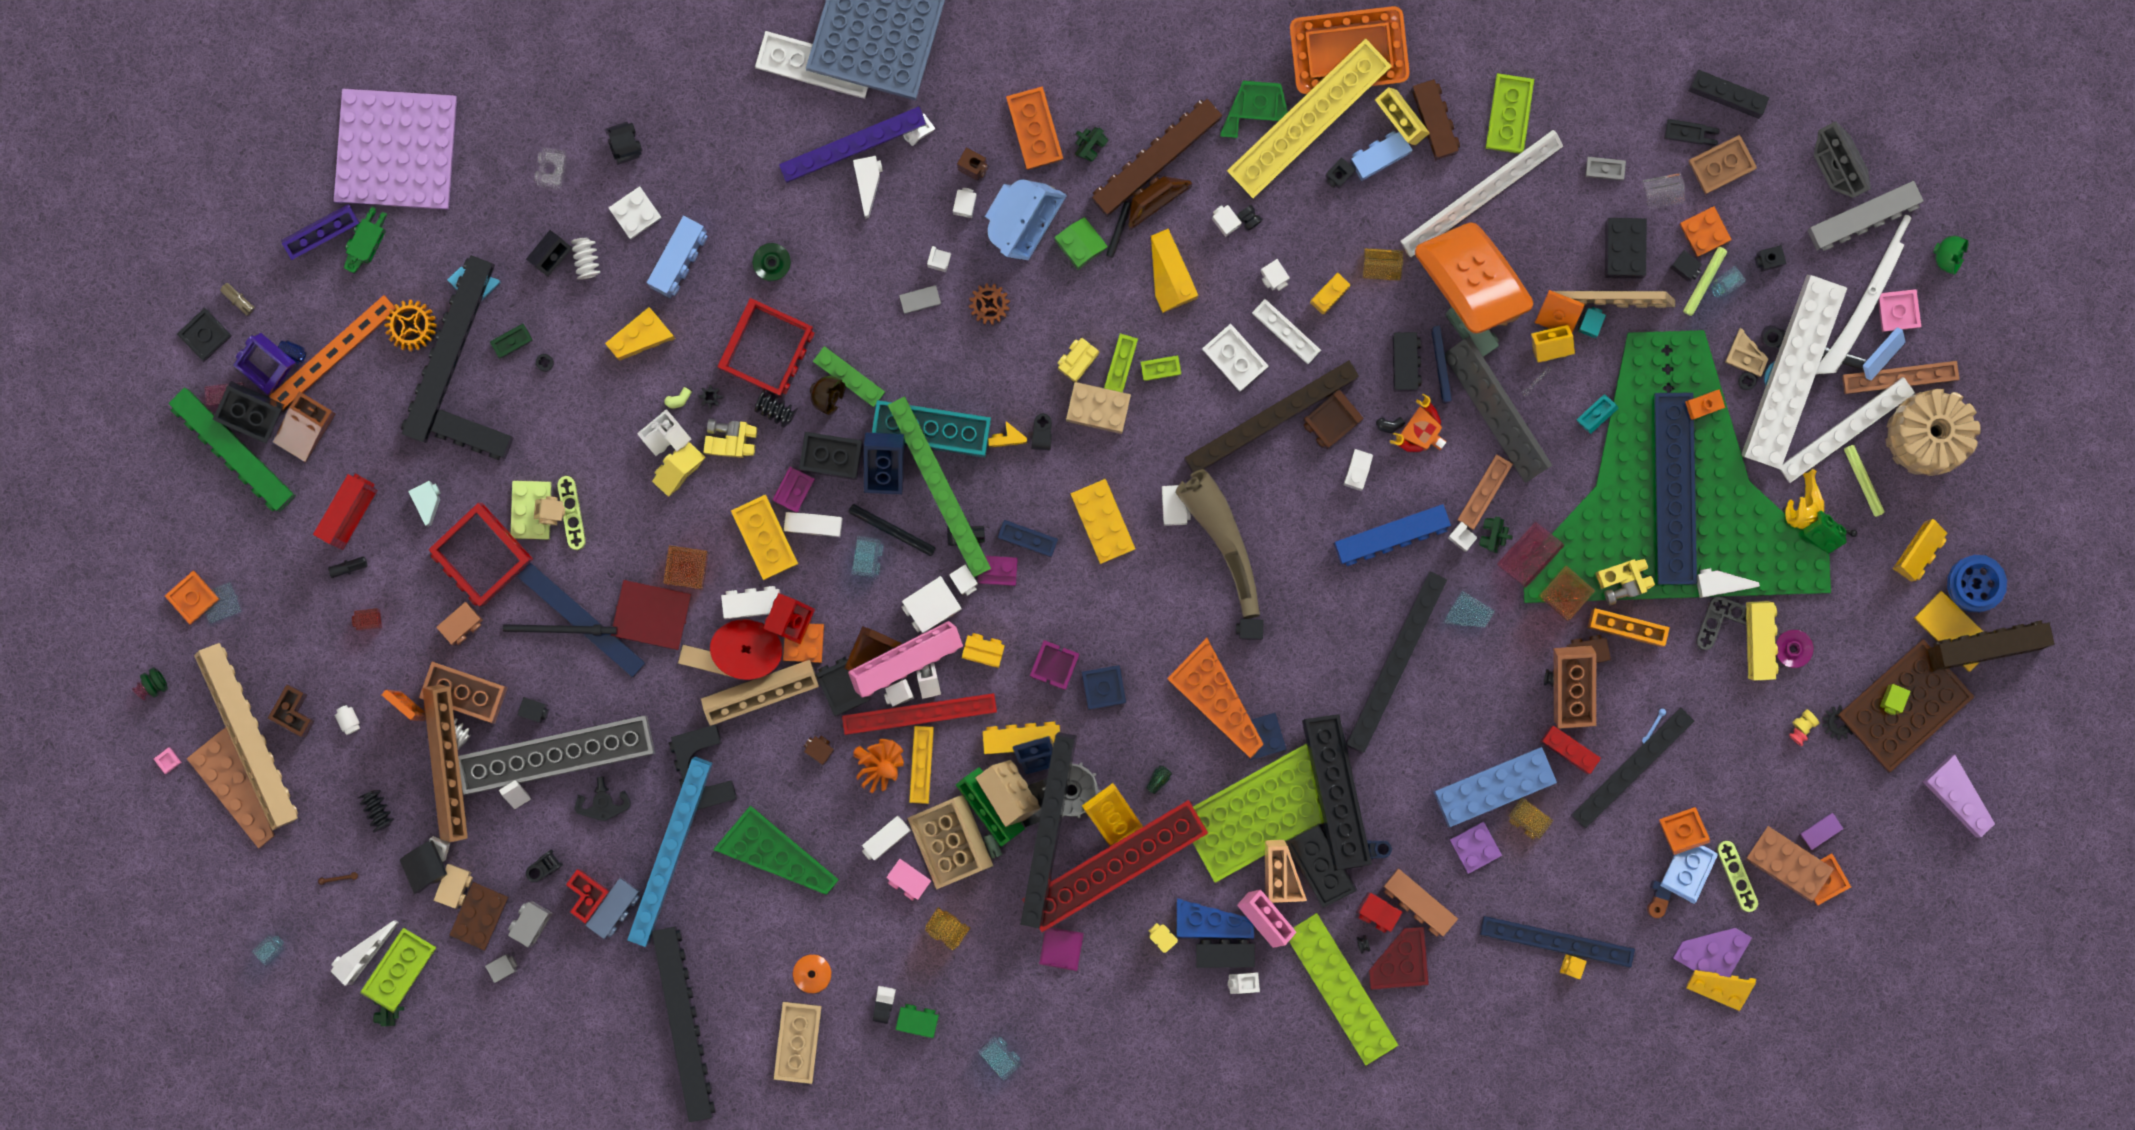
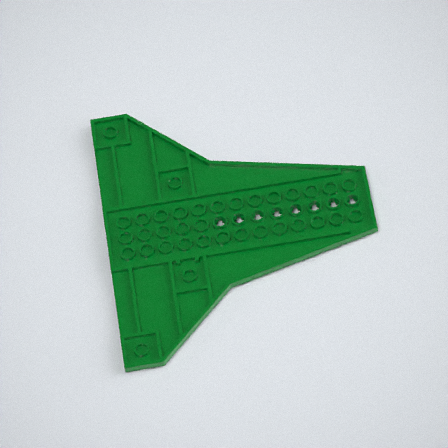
(1735, 522)

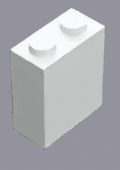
(931, 605)
(885, 838)

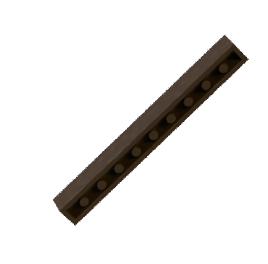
(1272, 417)

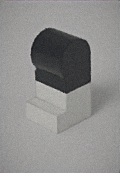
(883, 1004)

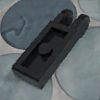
(1689, 132)

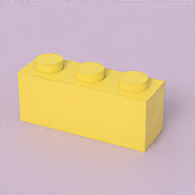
(1402, 116)

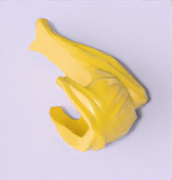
(1808, 506)

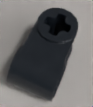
(1042, 436)
(544, 866)

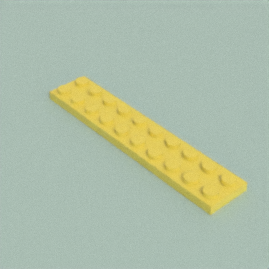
(1309, 118)

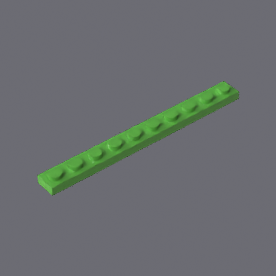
(939, 486)

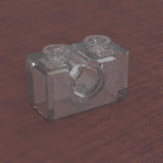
(553, 180)

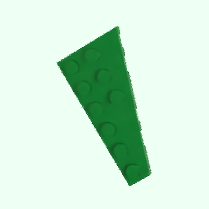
(768, 848)

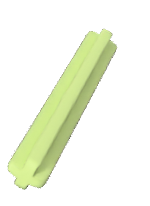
(1705, 281)
(1864, 480)

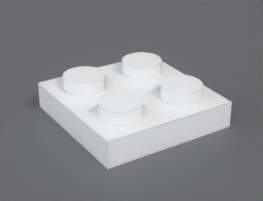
(635, 213)

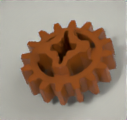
(994, 297)

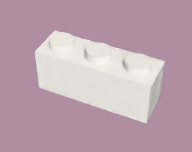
(748, 603)

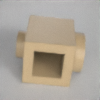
(549, 510)

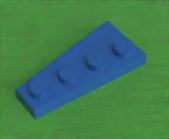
(1207, 922)

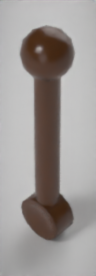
(322, 881)

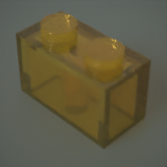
(1529, 818)

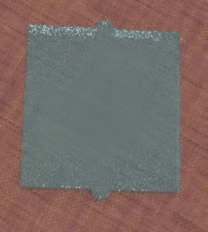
(226, 606)

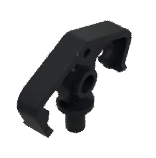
(602, 807)

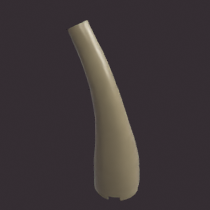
(1213, 513)

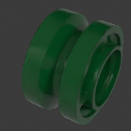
(153, 682)

